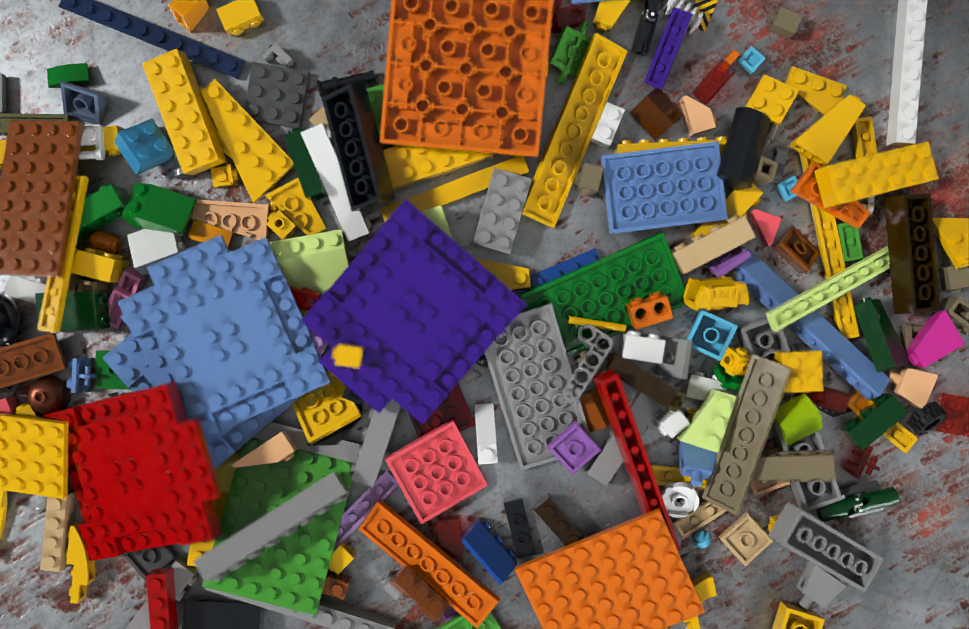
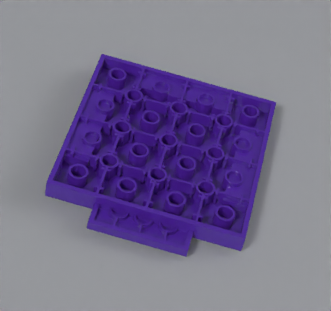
(416, 310)

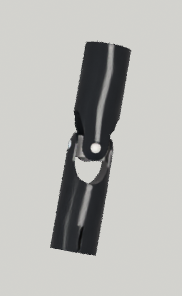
(644, 33)

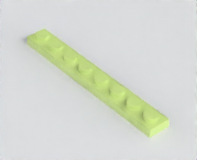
(828, 290)

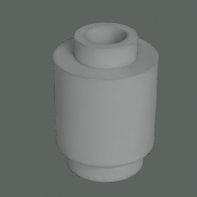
(393, 592)

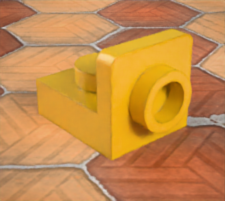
(225, 176)

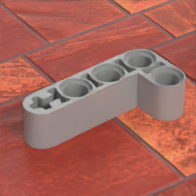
(584, 367)

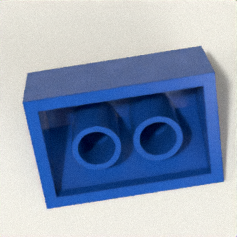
(489, 550)

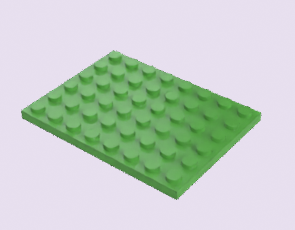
(297, 566)

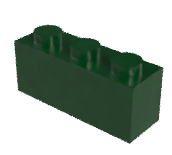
(874, 421)

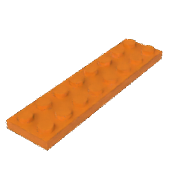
(429, 562)

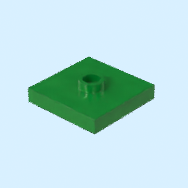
(106, 376)

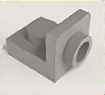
(282, 57)

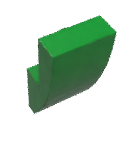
(68, 73)

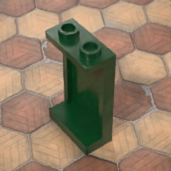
(82, 310)

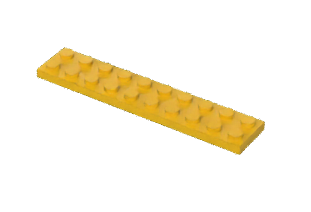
(573, 130)

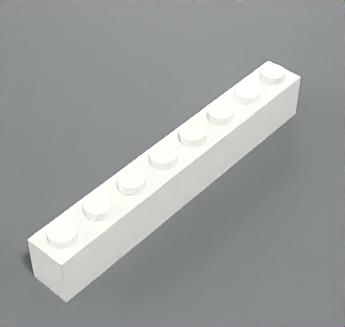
(906, 73)

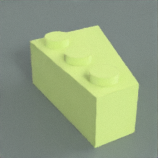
(709, 421)

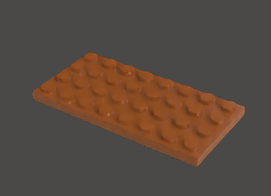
(37, 196)

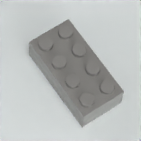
(501, 210)

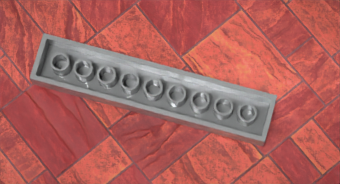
(761, 340)

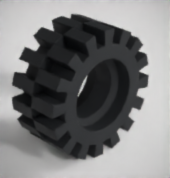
(927, 418)

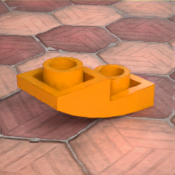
(203, 232)

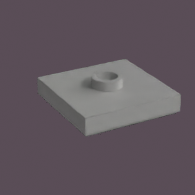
(675, 358)

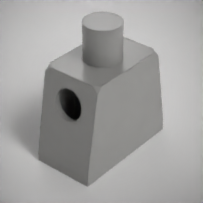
(818, 586)

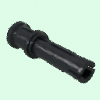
(336, 83)

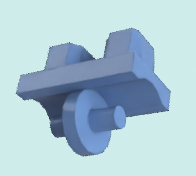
(80, 375)

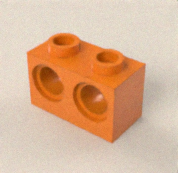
(649, 315)

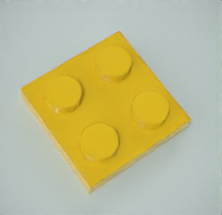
(773, 98)

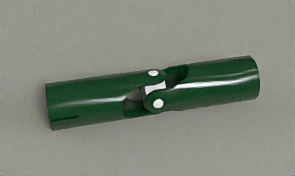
(854, 505)

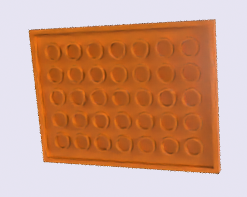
(613, 580)

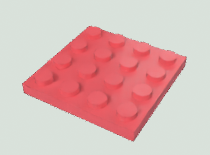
(436, 471)

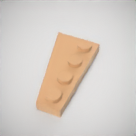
(237, 217)

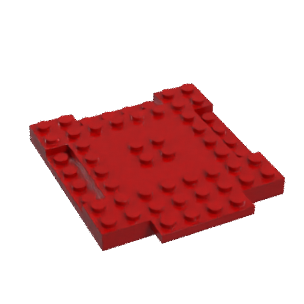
(140, 472)

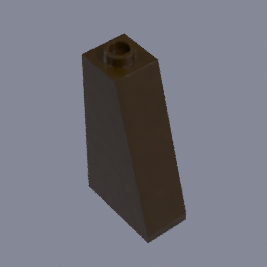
(646, 383)

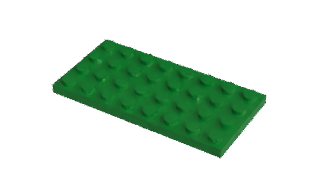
(607, 285)

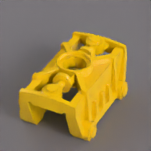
(715, 293)

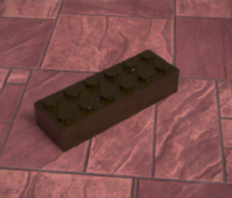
(912, 253)

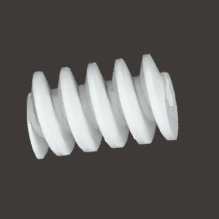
(696, 18)

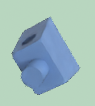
(695, 462)

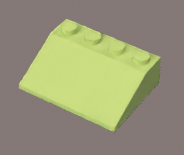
(313, 259)

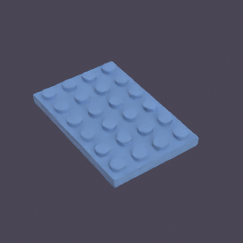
(663, 187)

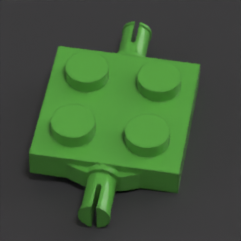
(570, 51)

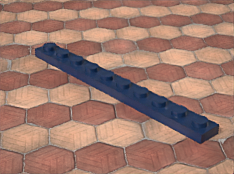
(154, 35)

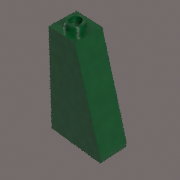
(304, 165)
(880, 335)

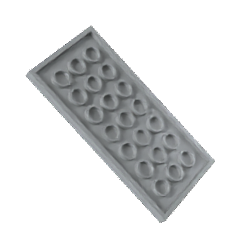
(530, 378)

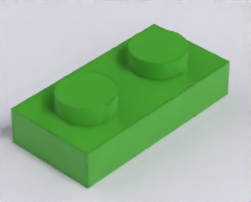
(850, 242)

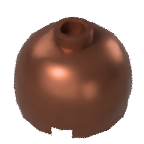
(48, 395)

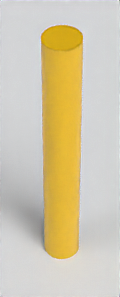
(597, 324)

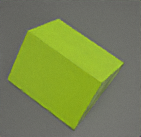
(797, 419)

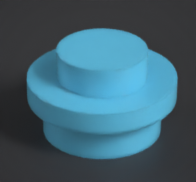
(701, 539)

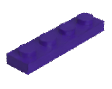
(668, 48)

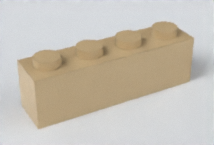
(717, 242)
(57, 522)

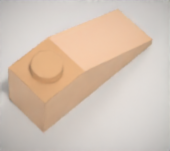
(272, 451)

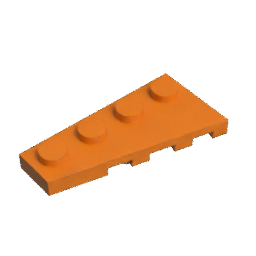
(807, 188)

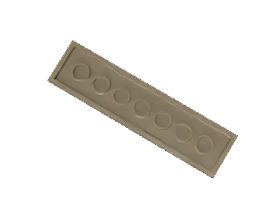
(746, 433)

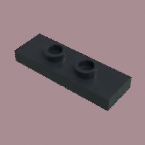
(519, 528)

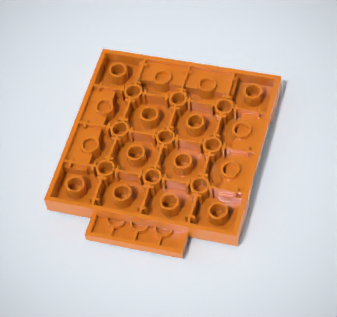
(466, 75)

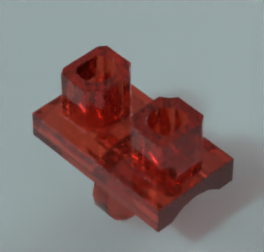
(857, 469)

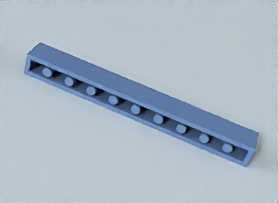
(813, 329)

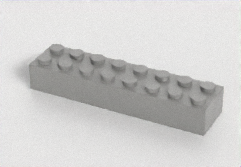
(269, 528)

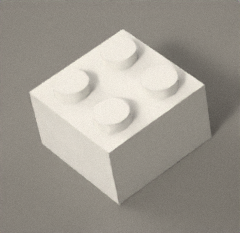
(641, 348)

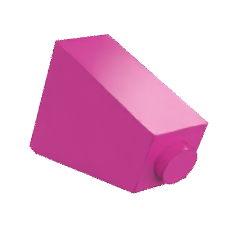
(934, 340)

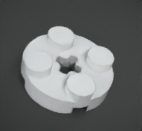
(680, 490)

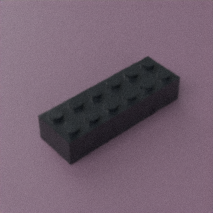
(358, 147)

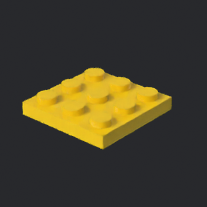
(325, 410)

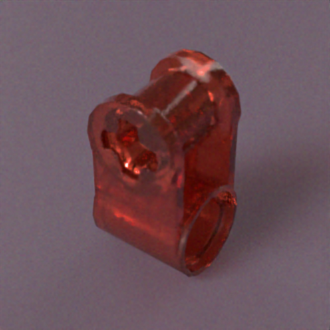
(565, 17)

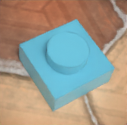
(751, 59)
(785, 186)

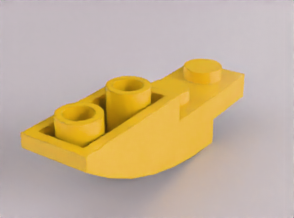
(83, 569)

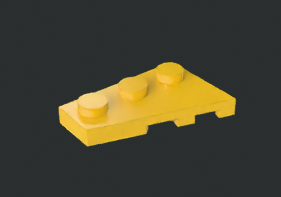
(815, 89)
(294, 205)
(512, 276)

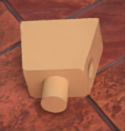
(912, 385)

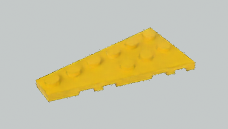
(254, 152)
(954, 238)

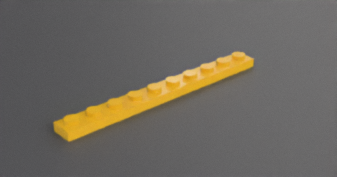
(833, 263)

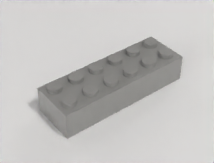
(825, 547)

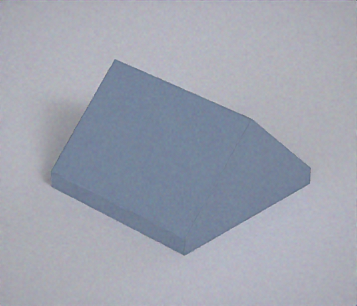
(83, 103)

